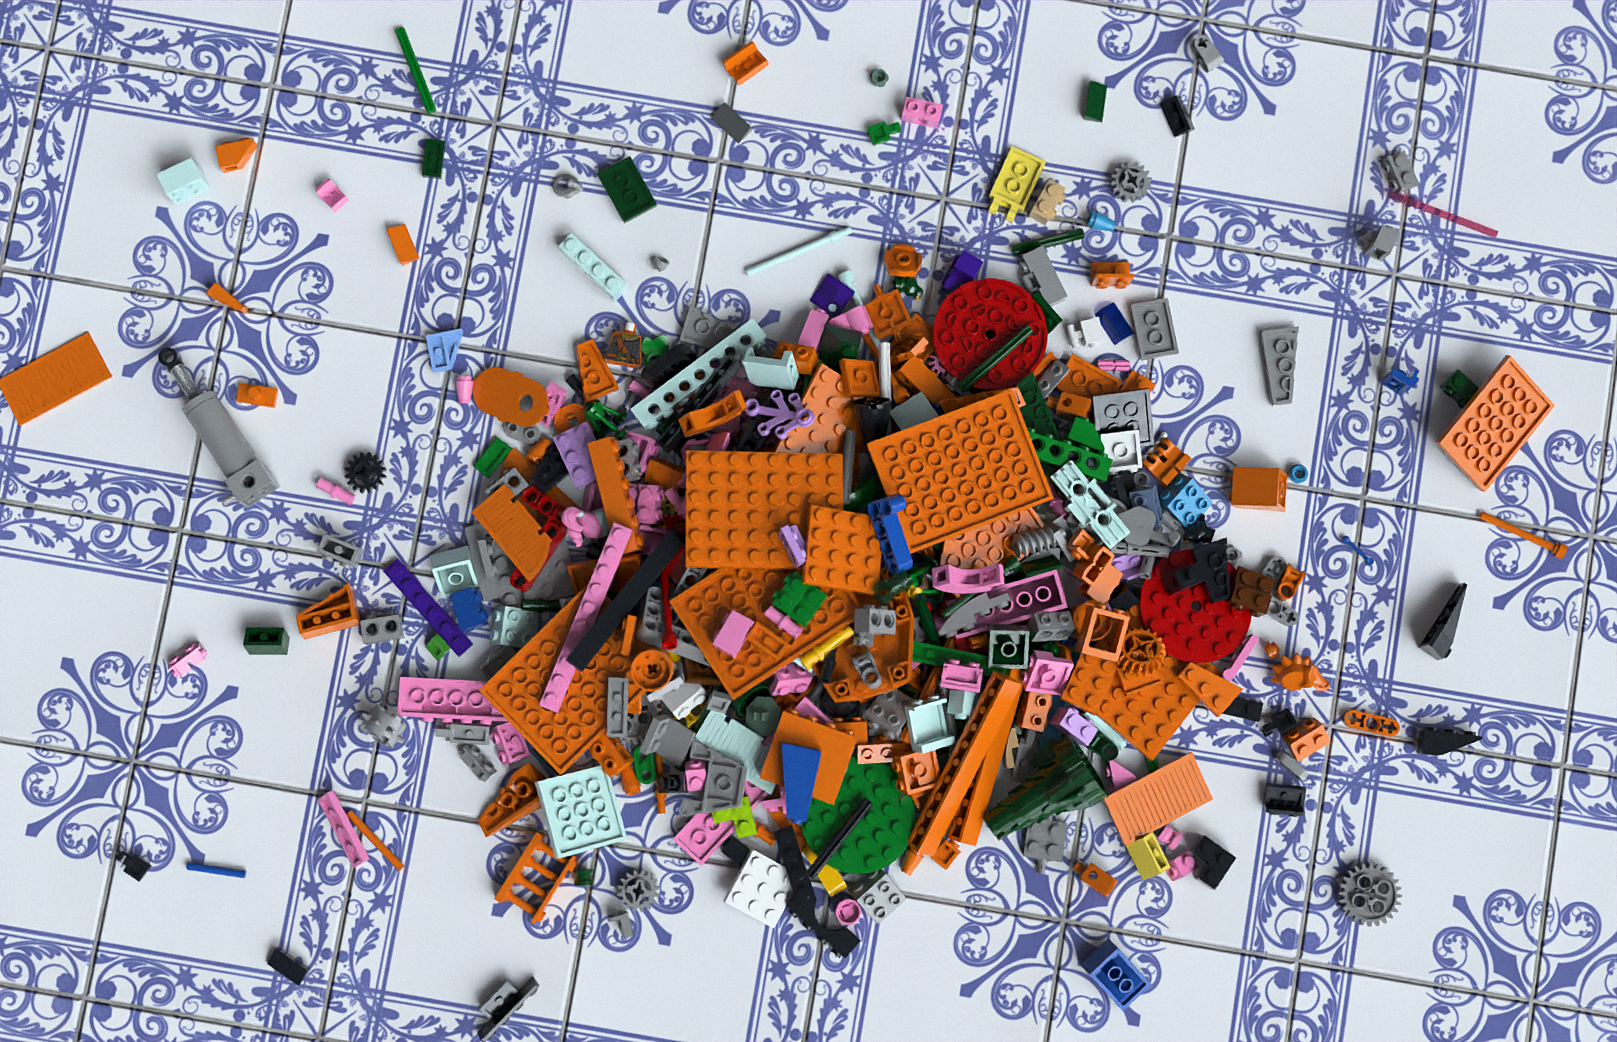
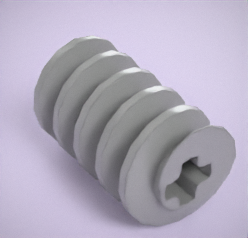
(1032, 540)

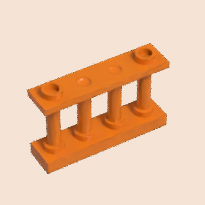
(517, 877)

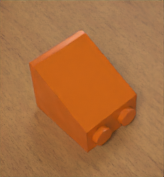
(1258, 488)

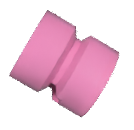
(848, 911)

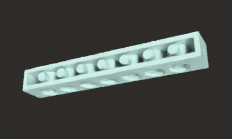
(641, 410)

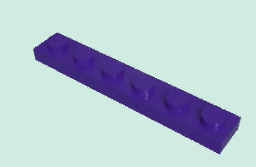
(428, 607)

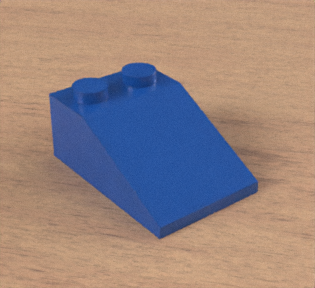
(1115, 974)

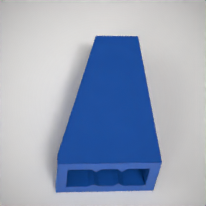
(800, 773)

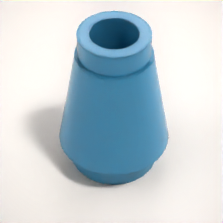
(1100, 222)

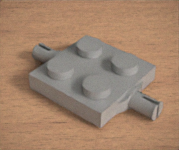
(1045, 841)

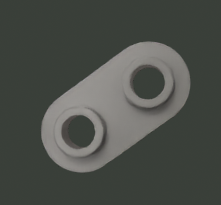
(521, 433)

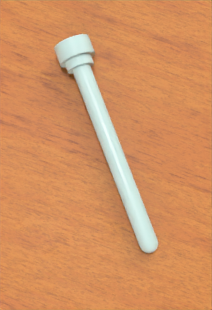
(847, 279)

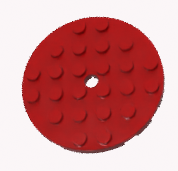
(986, 306)
(1187, 633)

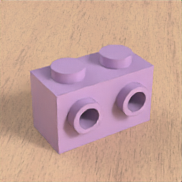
(1072, 724)

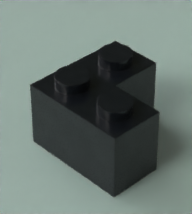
(1216, 861)

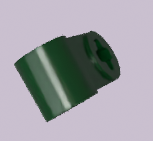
(1100, 744)

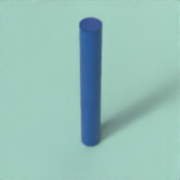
(216, 870)

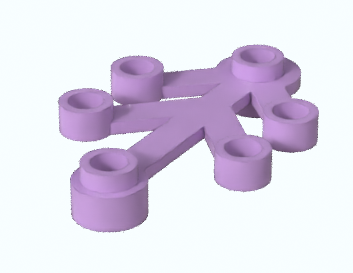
(781, 414)

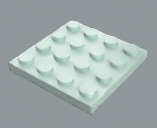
(580, 811)

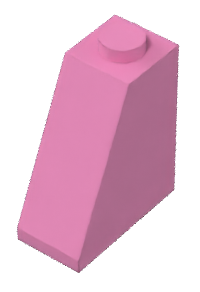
(813, 328)

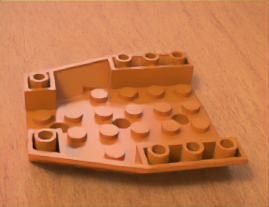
(890, 652)

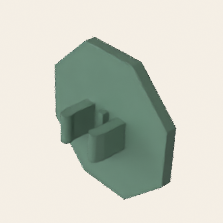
(763, 716)

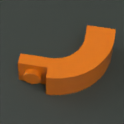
(713, 415)

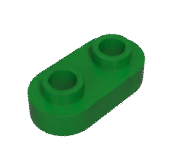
(643, 765)

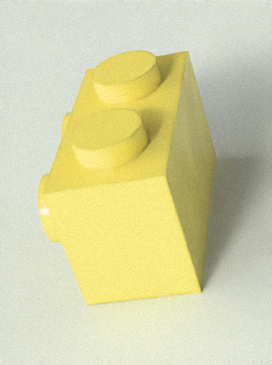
(1148, 856)

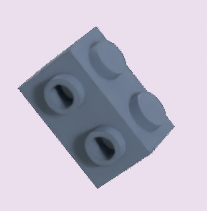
(1147, 498)

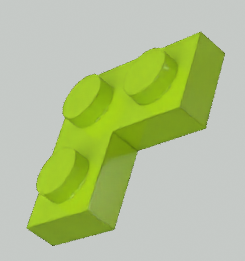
(742, 818)

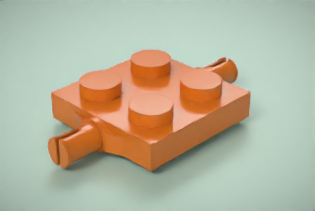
(888, 314)

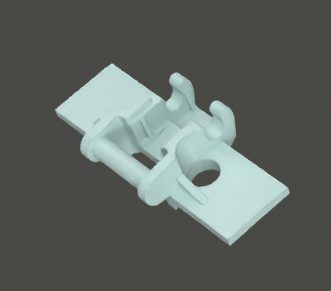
(1086, 508)

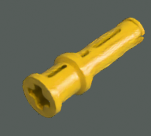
(819, 651)

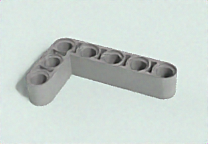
(651, 628)

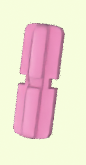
(1118, 365)

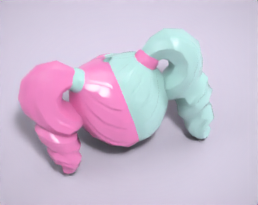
(591, 524)

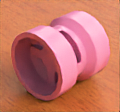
(1169, 836)

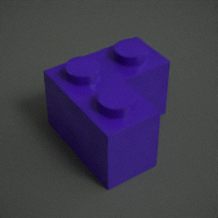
(964, 268)

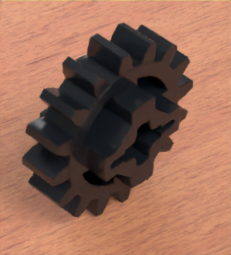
(373, 471)

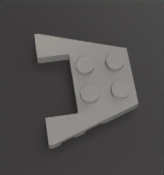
(723, 783)

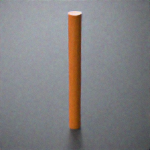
(375, 840)

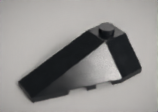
(1442, 633)

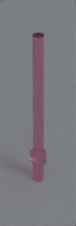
(1409, 201)

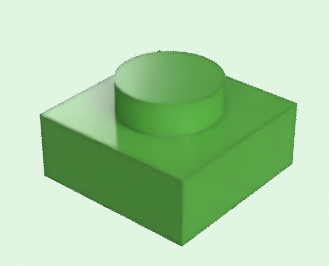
(437, 647)

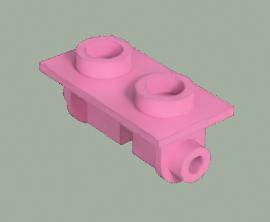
(180, 663)

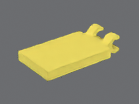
(1015, 182)

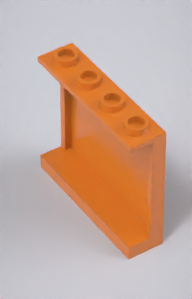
(807, 732)

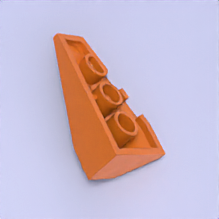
(514, 801)

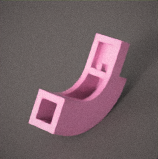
(967, 580)

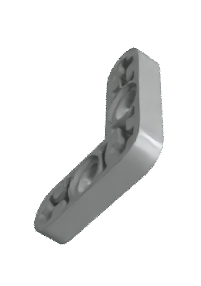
(1288, 610)

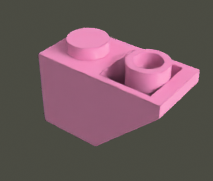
(1118, 776)

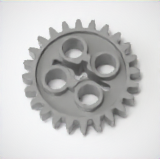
(638, 729)
(1365, 911)

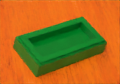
(492, 457)

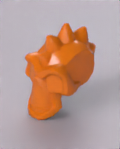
(1298, 674)

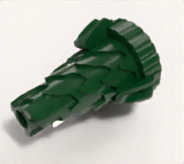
(1060, 785)

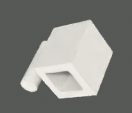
(1089, 331)

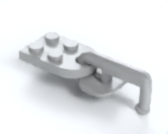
(1137, 520)

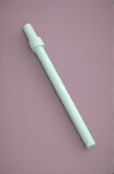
(832, 236)

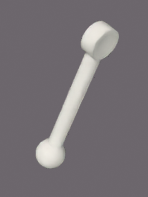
(1162, 434)

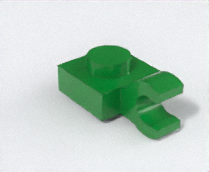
(881, 133)

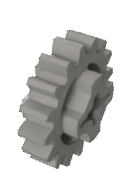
(1131, 176)
(630, 889)

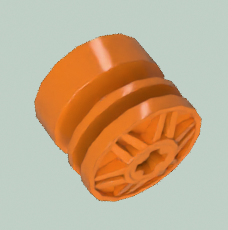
(1102, 625)
(652, 680)

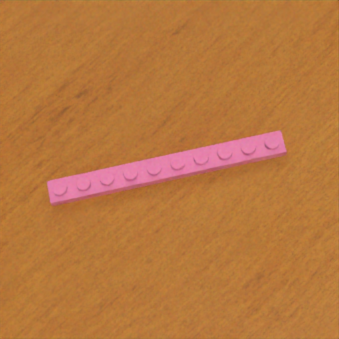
(586, 614)

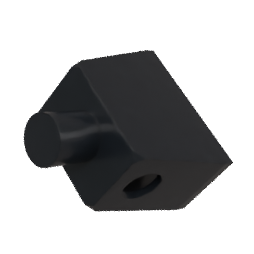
(1185, 577)

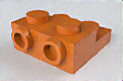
(916, 771)

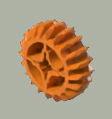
(1138, 658)

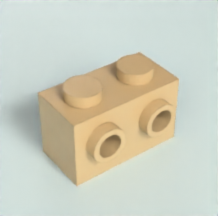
(1047, 202)

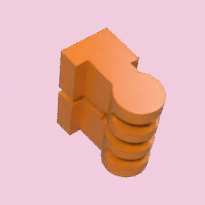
(1167, 471)

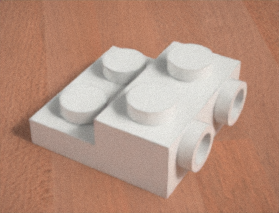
(1123, 449)

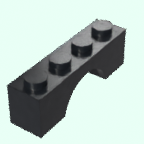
(841, 940)

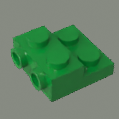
(798, 599)

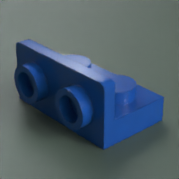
(1399, 381)

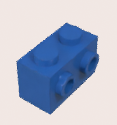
(469, 609)

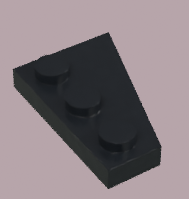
(550, 471)

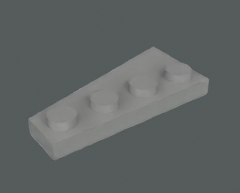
(706, 331)
(1279, 356)

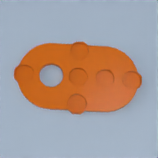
(500, 392)

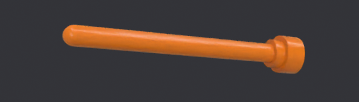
(899, 394)
(1559, 550)

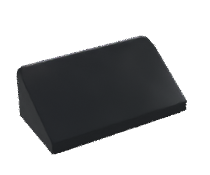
(1177, 116)
(288, 966)

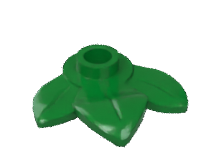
(654, 348)

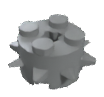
(383, 727)

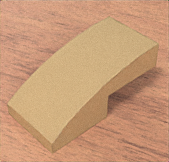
(1012, 742)

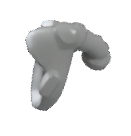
(574, 186)

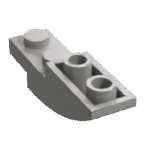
(966, 617)

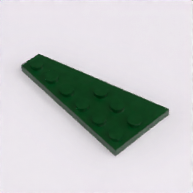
(1039, 418)

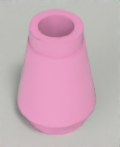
(464, 388)

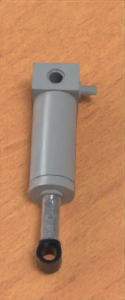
(222, 438)

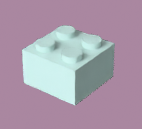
(183, 181)

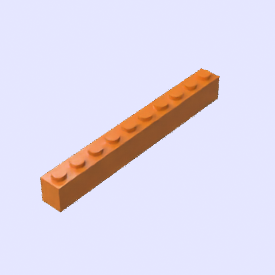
(963, 763)
(969, 815)

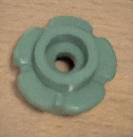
(879, 73)

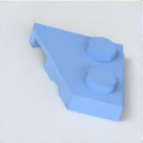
(443, 349)

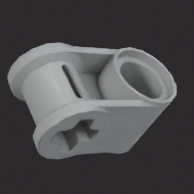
(1208, 55)
(866, 666)

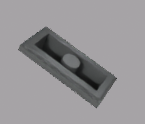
(731, 123)

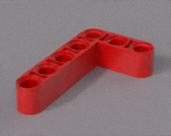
(552, 523)

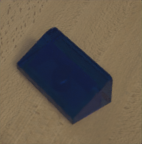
(1114, 323)

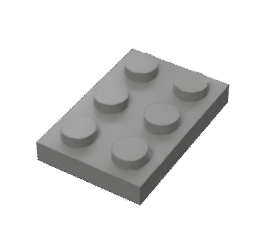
(1154, 329)

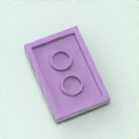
(575, 453)

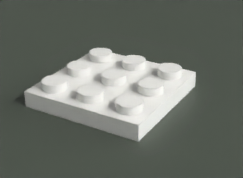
(760, 889)

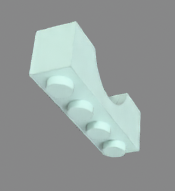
(596, 269)

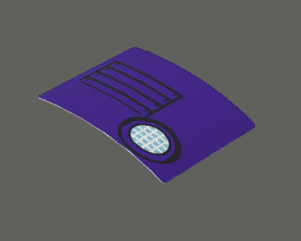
(832, 296)

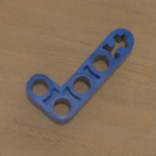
(890, 533)

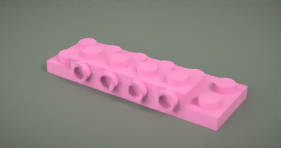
(445, 700)

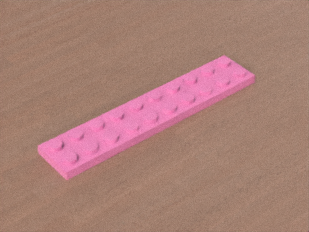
(703, 837)

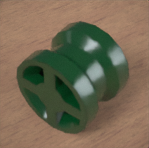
(583, 877)

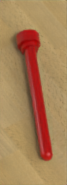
(669, 640)

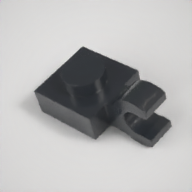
(1281, 721)
(135, 866)

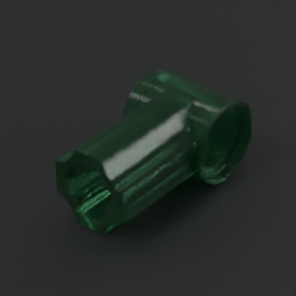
(893, 585)

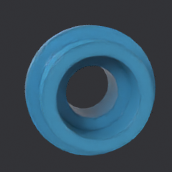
(1302, 469)

